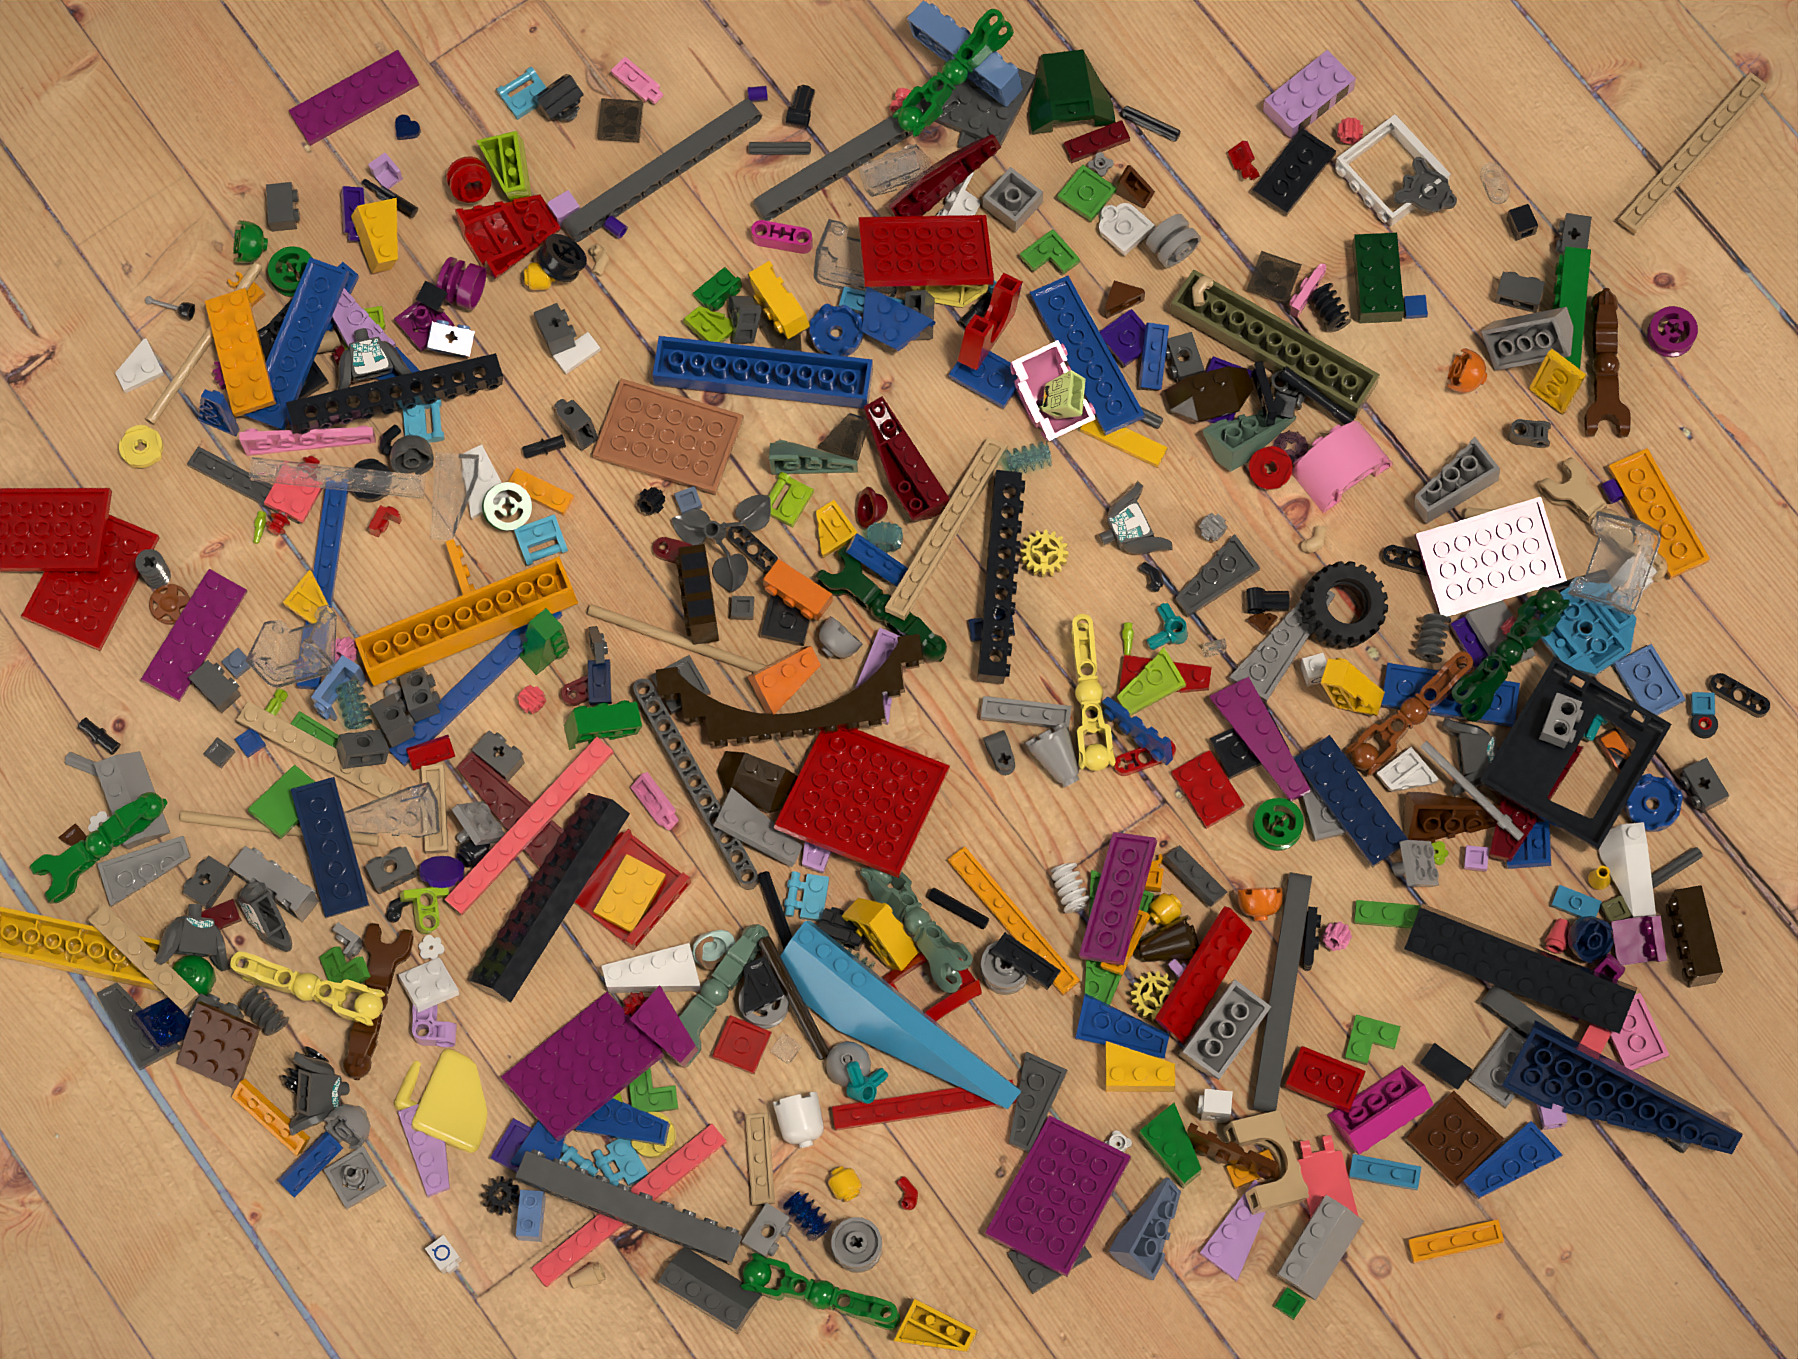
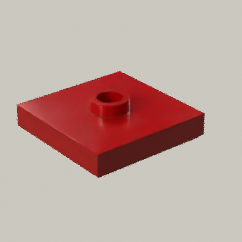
(742, 1044)

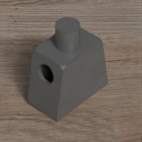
(576, 423)

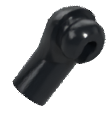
(386, 439)
(1154, 574)
(395, 909)

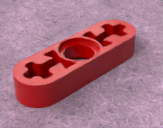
(1127, 758)

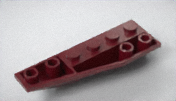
(941, 178)
(904, 465)

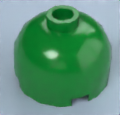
(249, 242)
(196, 972)

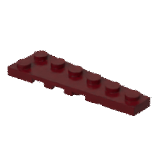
(507, 804)

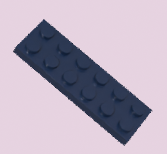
(1350, 801)
(330, 847)

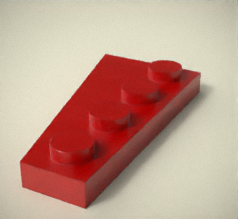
(1195, 676)

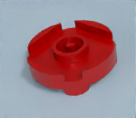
(1266, 456)

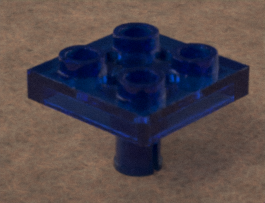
(169, 1019)

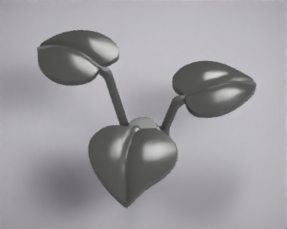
(696, 525)

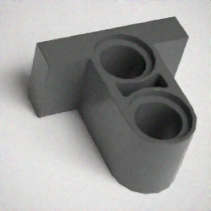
(744, 317)

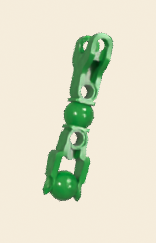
(954, 72)
(99, 843)
(820, 1294)

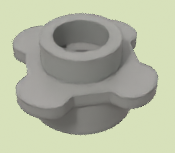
(1100, 158)

